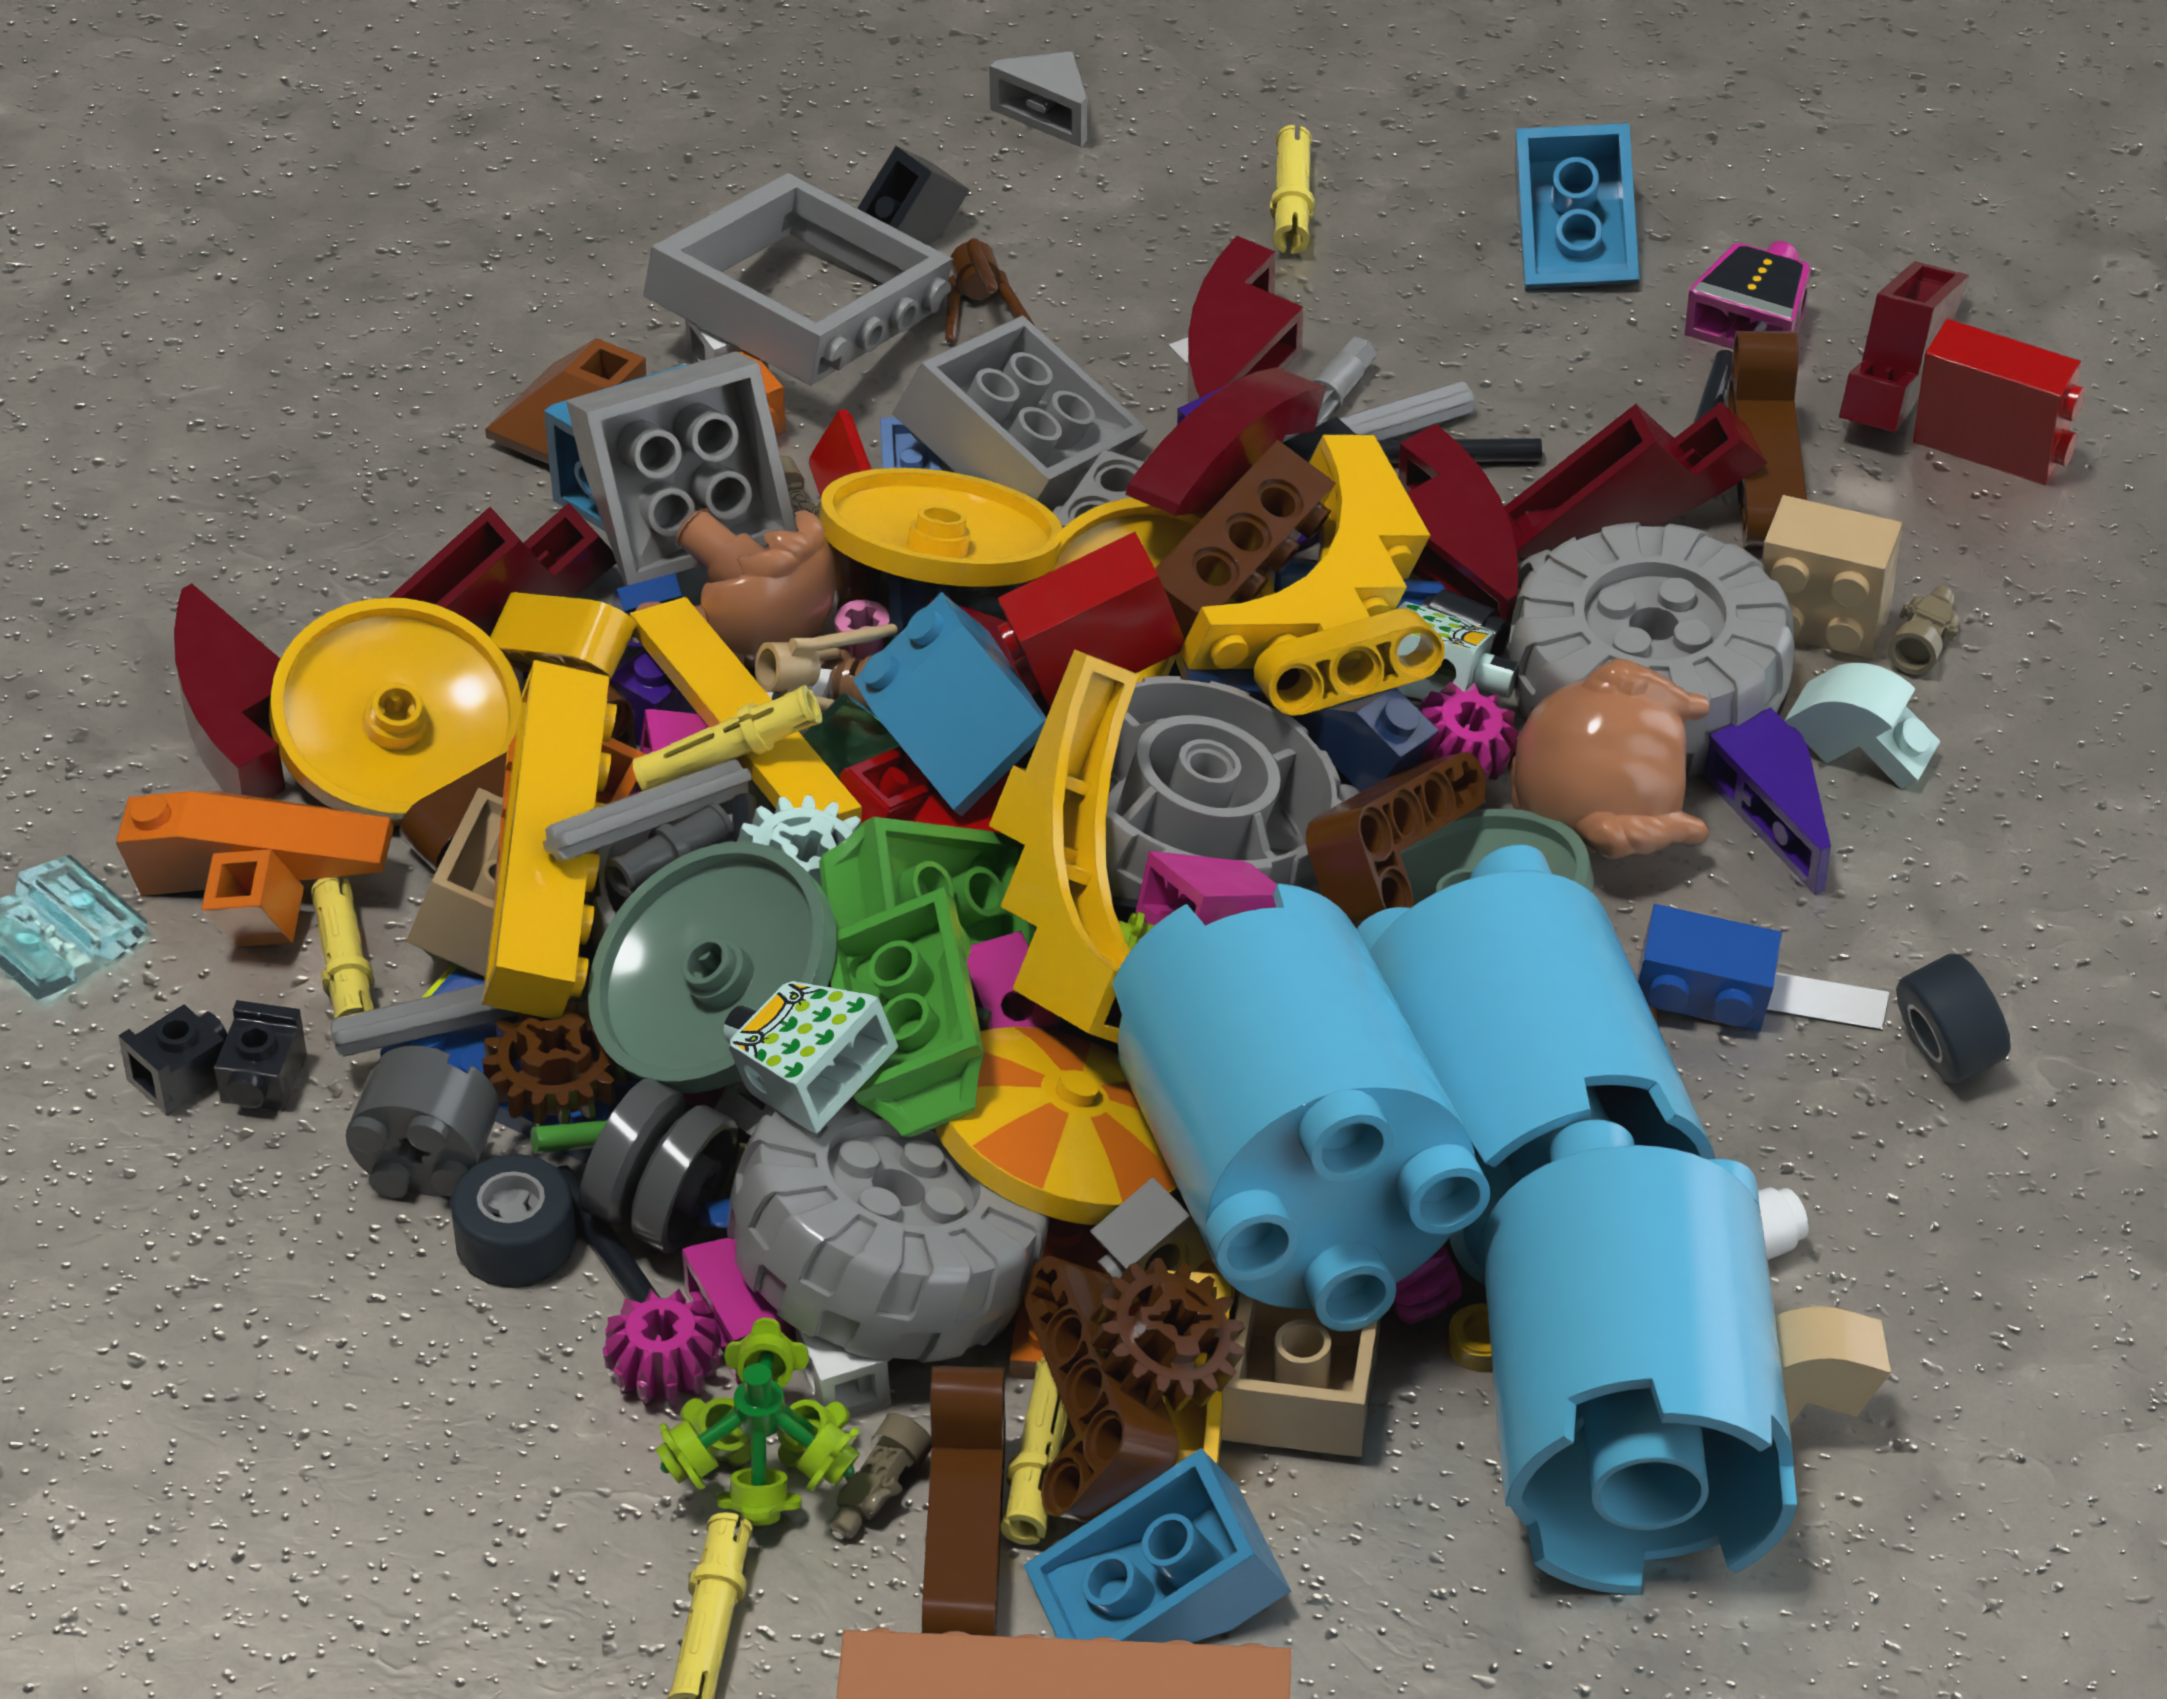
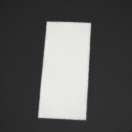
(1828, 1001)

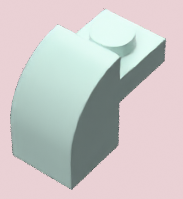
(1864, 709)

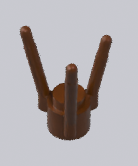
(978, 278)

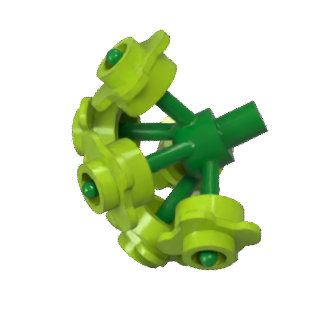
(720, 1430)

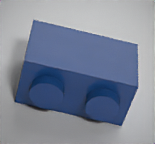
(1708, 967)

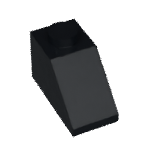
(914, 196)

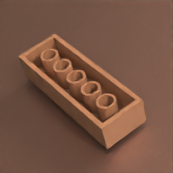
(1035, 1667)

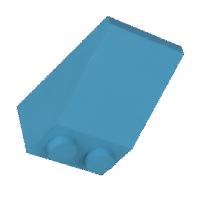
(1576, 206)
(952, 702)
(1161, 1563)

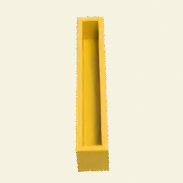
(538, 899)

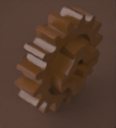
(554, 1066)
(1167, 1334)

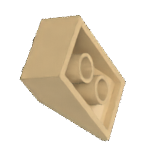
(459, 902)

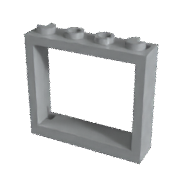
(689, 279)

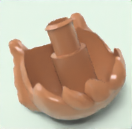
(761, 591)
(1611, 761)

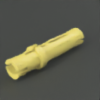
(1292, 201)
(749, 731)
(347, 971)
(1040, 1444)
(715, 1591)

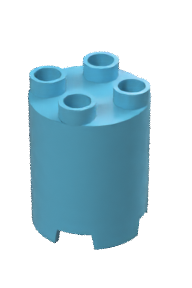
(1529, 1020)
(1294, 1106)
(1636, 1360)

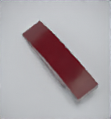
(1239, 321)
(1901, 329)
(1225, 439)
(1632, 476)
(1468, 526)
(491, 562)
(227, 696)

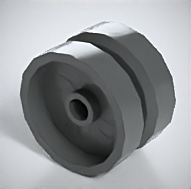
(657, 1165)

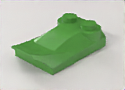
(902, 860)
(920, 973)

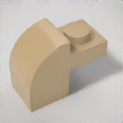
(1831, 1358)

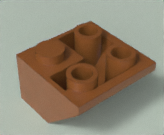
(578, 373)

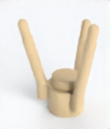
(796, 663)

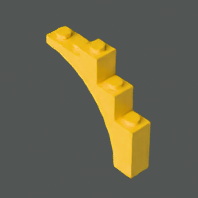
(1360, 569)
(1062, 872)

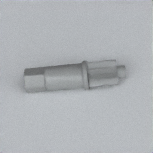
(1343, 374)

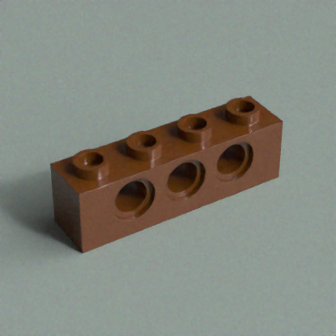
(1246, 535)

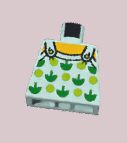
(1465, 658)
(809, 1049)

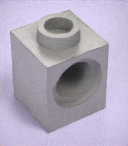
(1148, 1228)

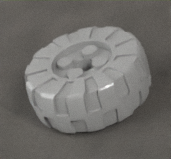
(1667, 603)
(1213, 779)
(878, 1238)

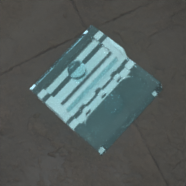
(62, 926)

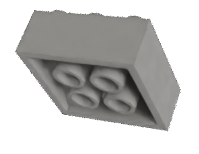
(1015, 412)
(678, 448)

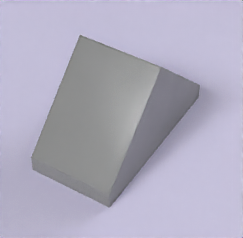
(1042, 93)

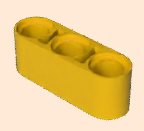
(562, 632)
(1377, 670)

